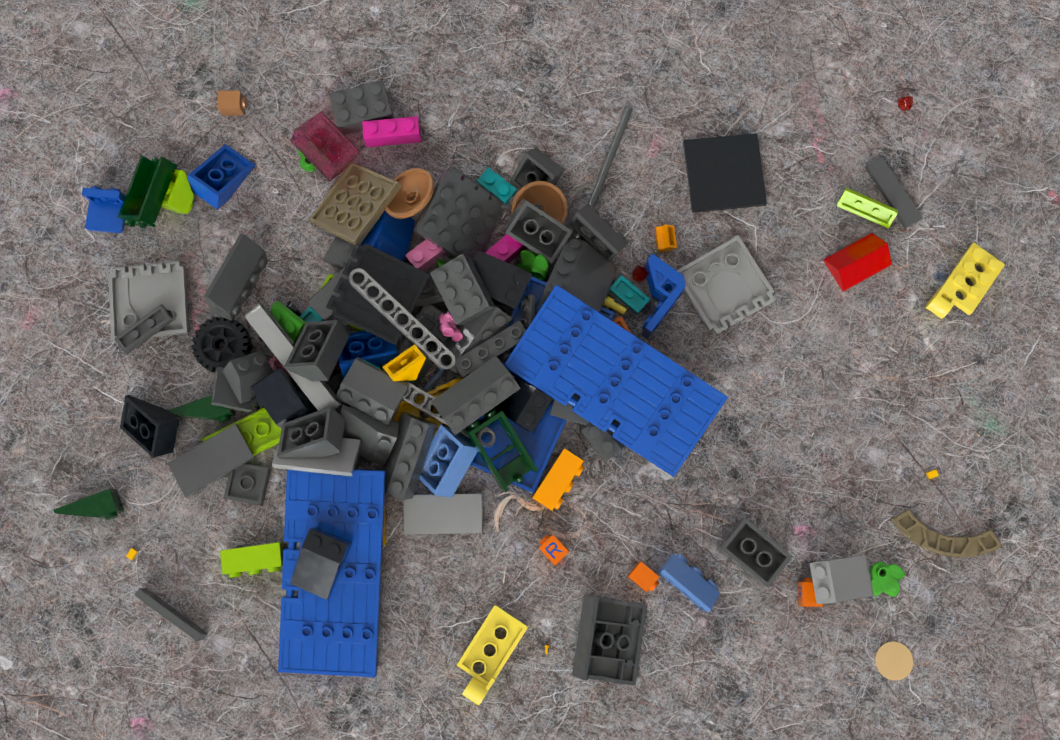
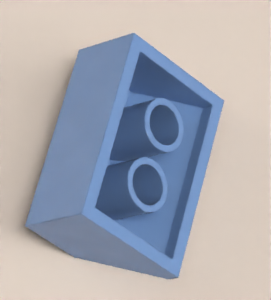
(447, 461)
(689, 582)

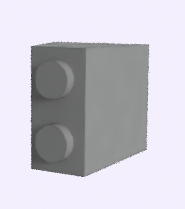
(841, 579)

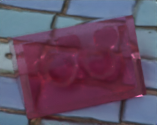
(324, 145)

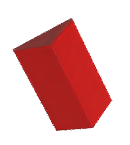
(859, 261)

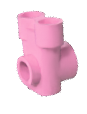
(449, 327)

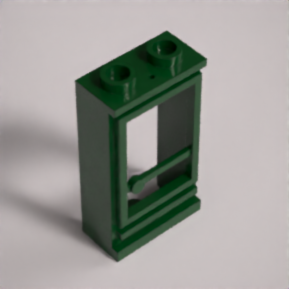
(146, 192)
(514, 469)

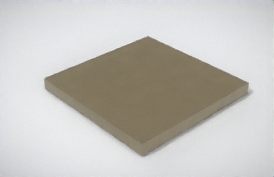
(355, 203)

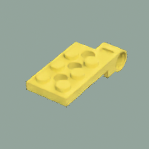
(946, 296)
(481, 682)

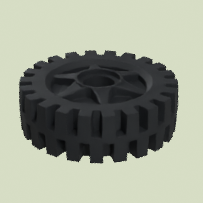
(212, 334)

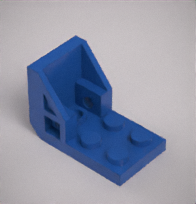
(665, 287)

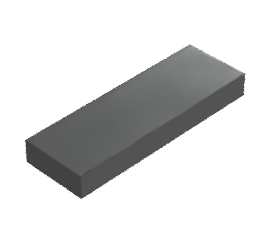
(144, 329)

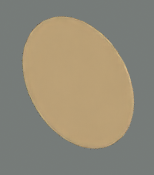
(894, 661)

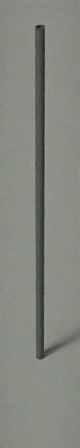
(608, 161)

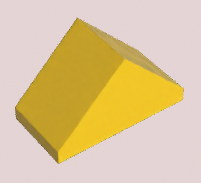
(406, 365)

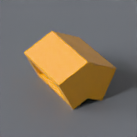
(665, 238)

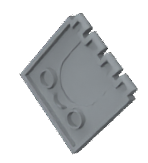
(725, 285)
(142, 290)

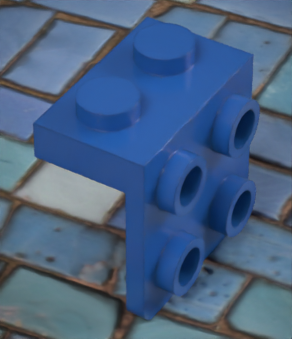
(104, 209)

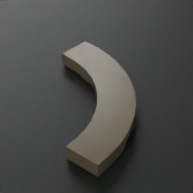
(942, 544)

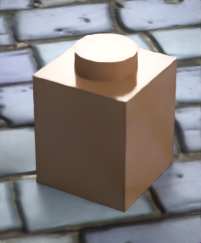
(231, 103)

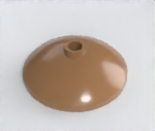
(414, 194)
(547, 196)

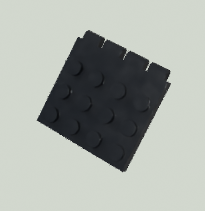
(395, 276)

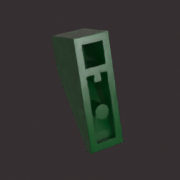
(203, 410)
(100, 505)

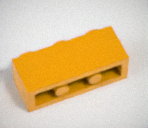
(559, 480)

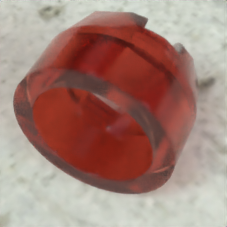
(905, 103)
(639, 274)

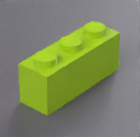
(252, 559)

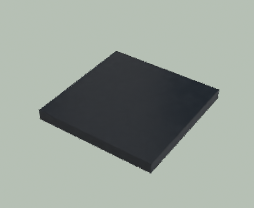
(724, 172)

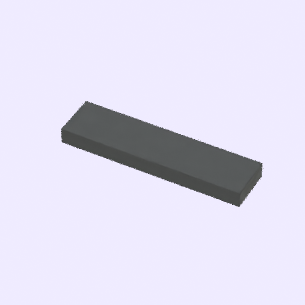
(893, 192)
(171, 614)

